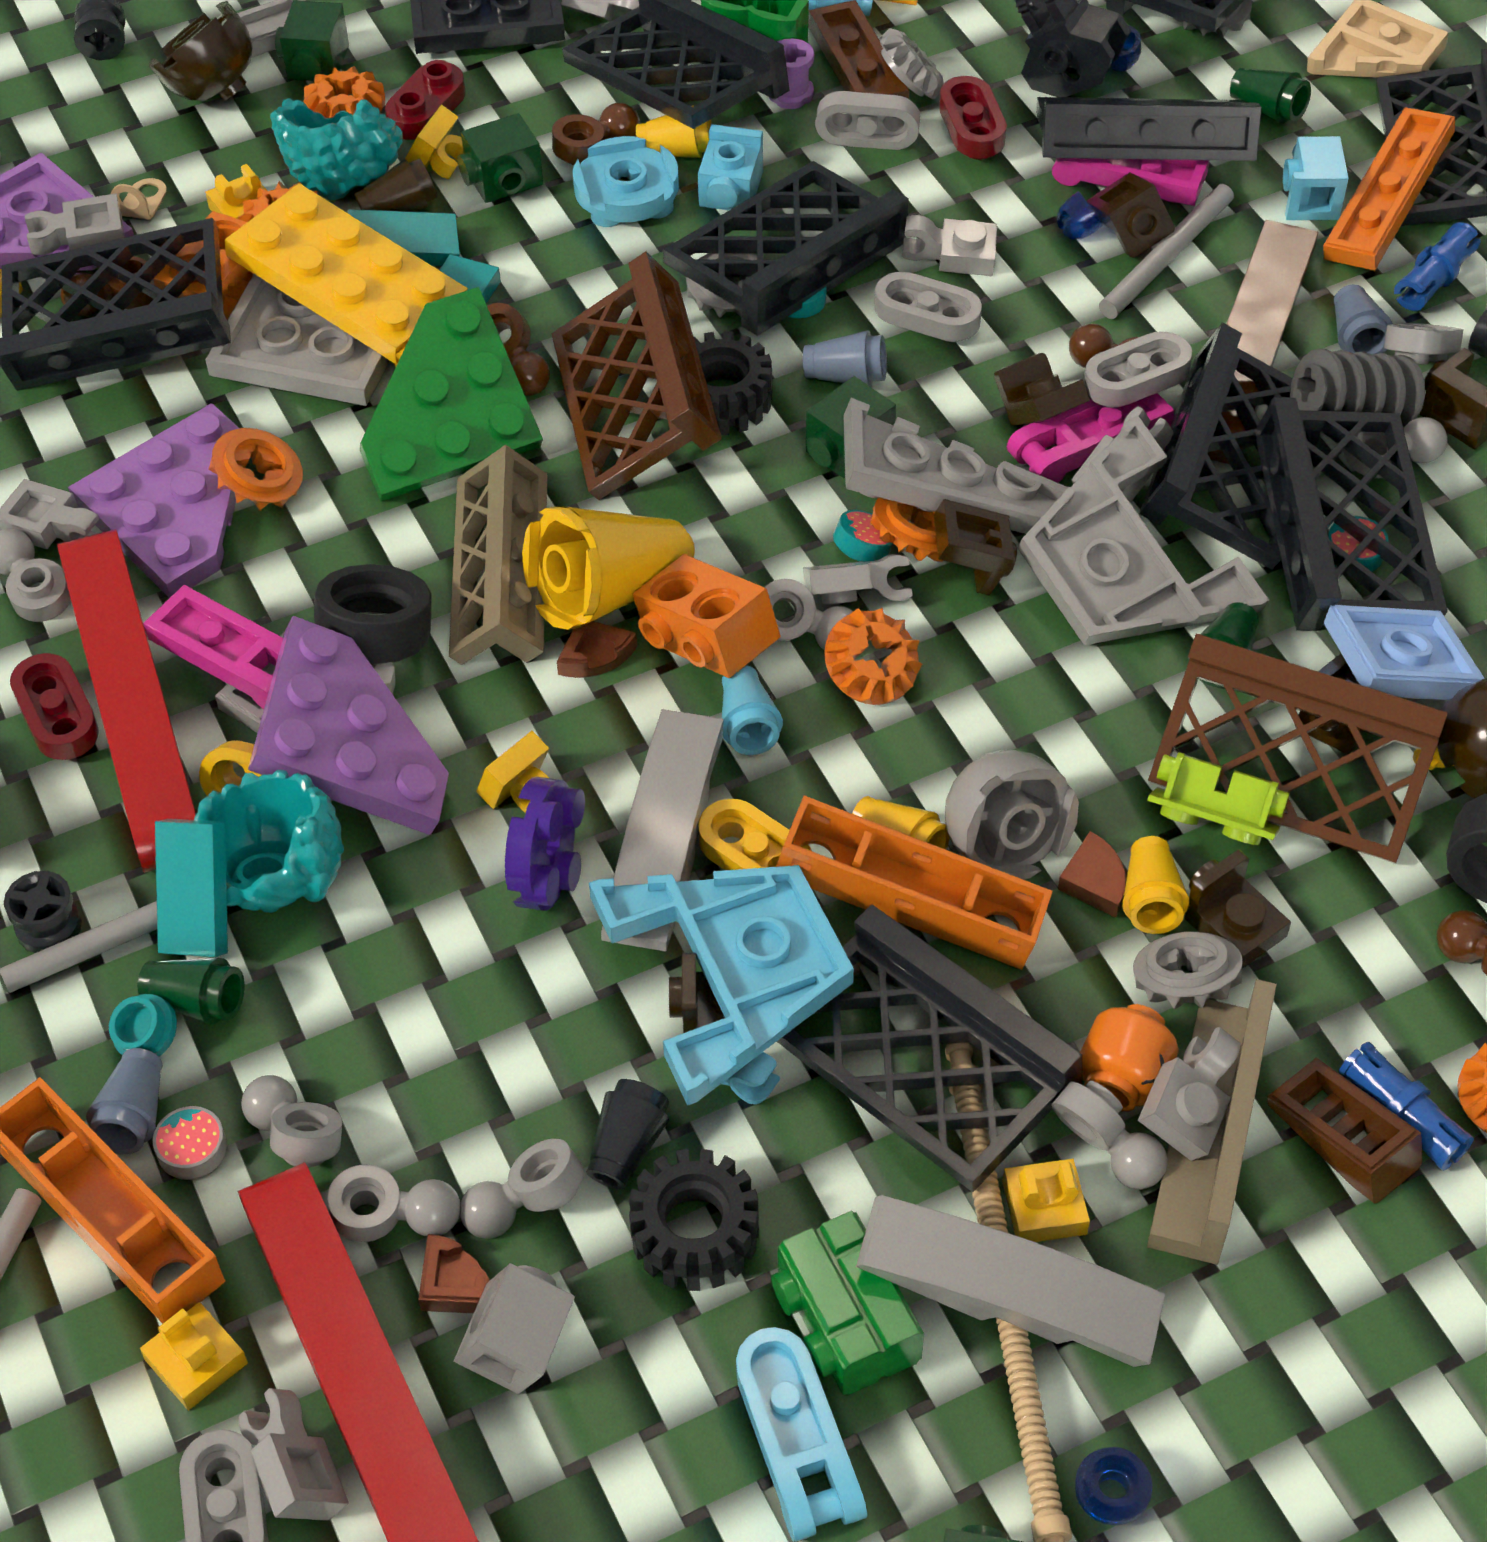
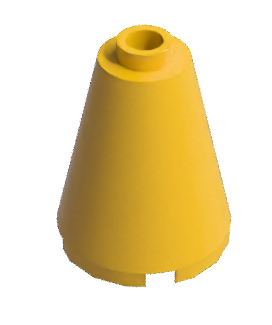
(595, 560)

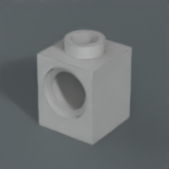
(515, 1327)

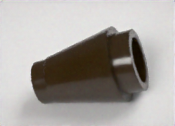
(401, 188)

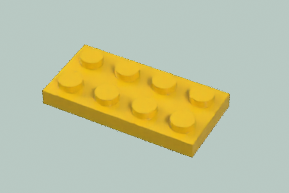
(340, 269)

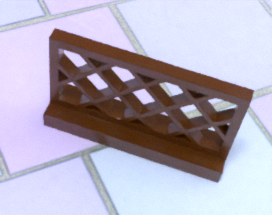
(668, 356)
(1316, 695)

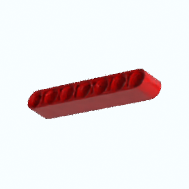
(126, 688)
(353, 1362)

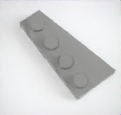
(911, 470)

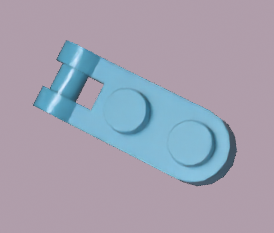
(796, 1431)

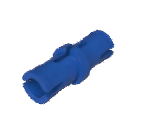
(1437, 266)
(1409, 1100)

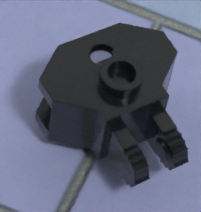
(1070, 39)

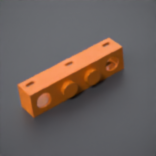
(935, 894)
(107, 1203)

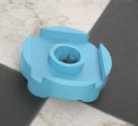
(611, 201)

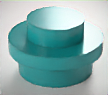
(143, 1023)

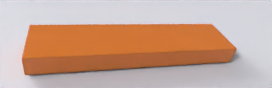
(1389, 188)

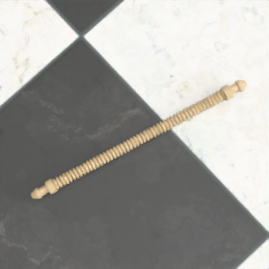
(1049, 1520)

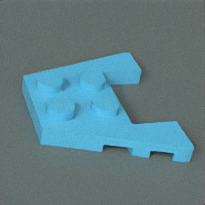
(758, 947)

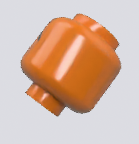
(1127, 1052)

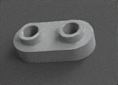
(867, 120)
(928, 306)
(1423, 341)
(1137, 369)
(224, 1511)

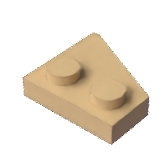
(1376, 43)

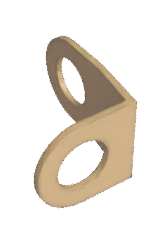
(135, 203)

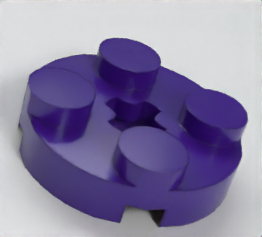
(542, 844)

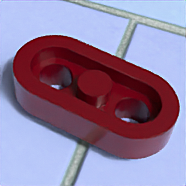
(423, 94)
(972, 117)
(54, 706)

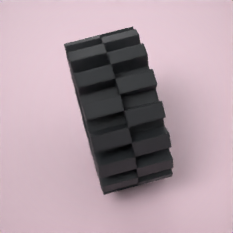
(741, 364)
(697, 1256)

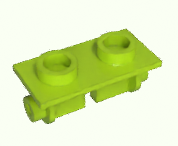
(1241, 810)

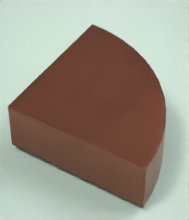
(595, 650)
(1095, 876)
(450, 1277)

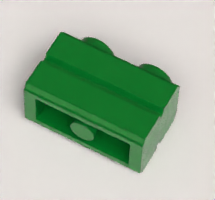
(853, 1317)

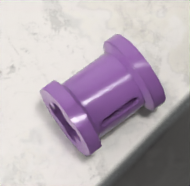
(799, 59)

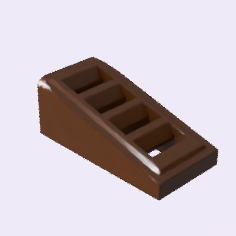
(1376, 1162)

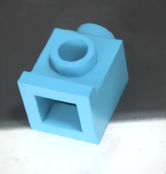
(730, 167)
(1315, 179)

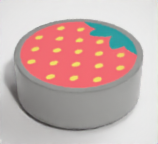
(190, 1142)

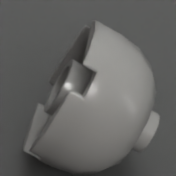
(1010, 812)

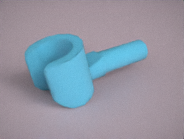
(754, 1080)

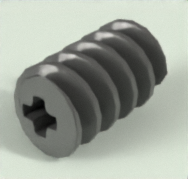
(1359, 383)

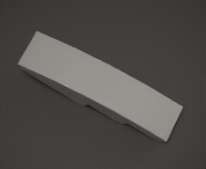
(668, 808)
(1011, 1279)

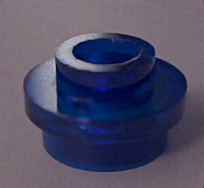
(1117, 1465)

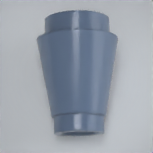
(1359, 321)
(847, 357)
(128, 1102)

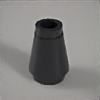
(626, 1131)

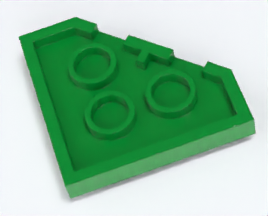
(447, 401)

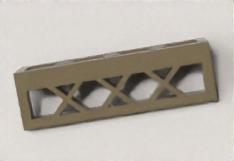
(508, 505)
(1200, 1194)

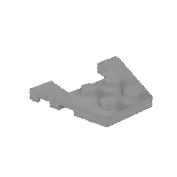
(1108, 565)

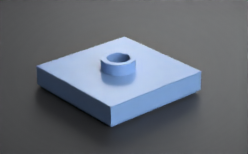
(1402, 651)

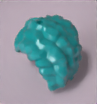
(335, 151)
(277, 839)

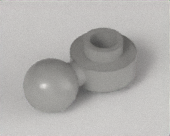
(1424, 439)
(23, 570)
(806, 615)
(1093, 1115)
(297, 1130)
(539, 1179)
(427, 1208)

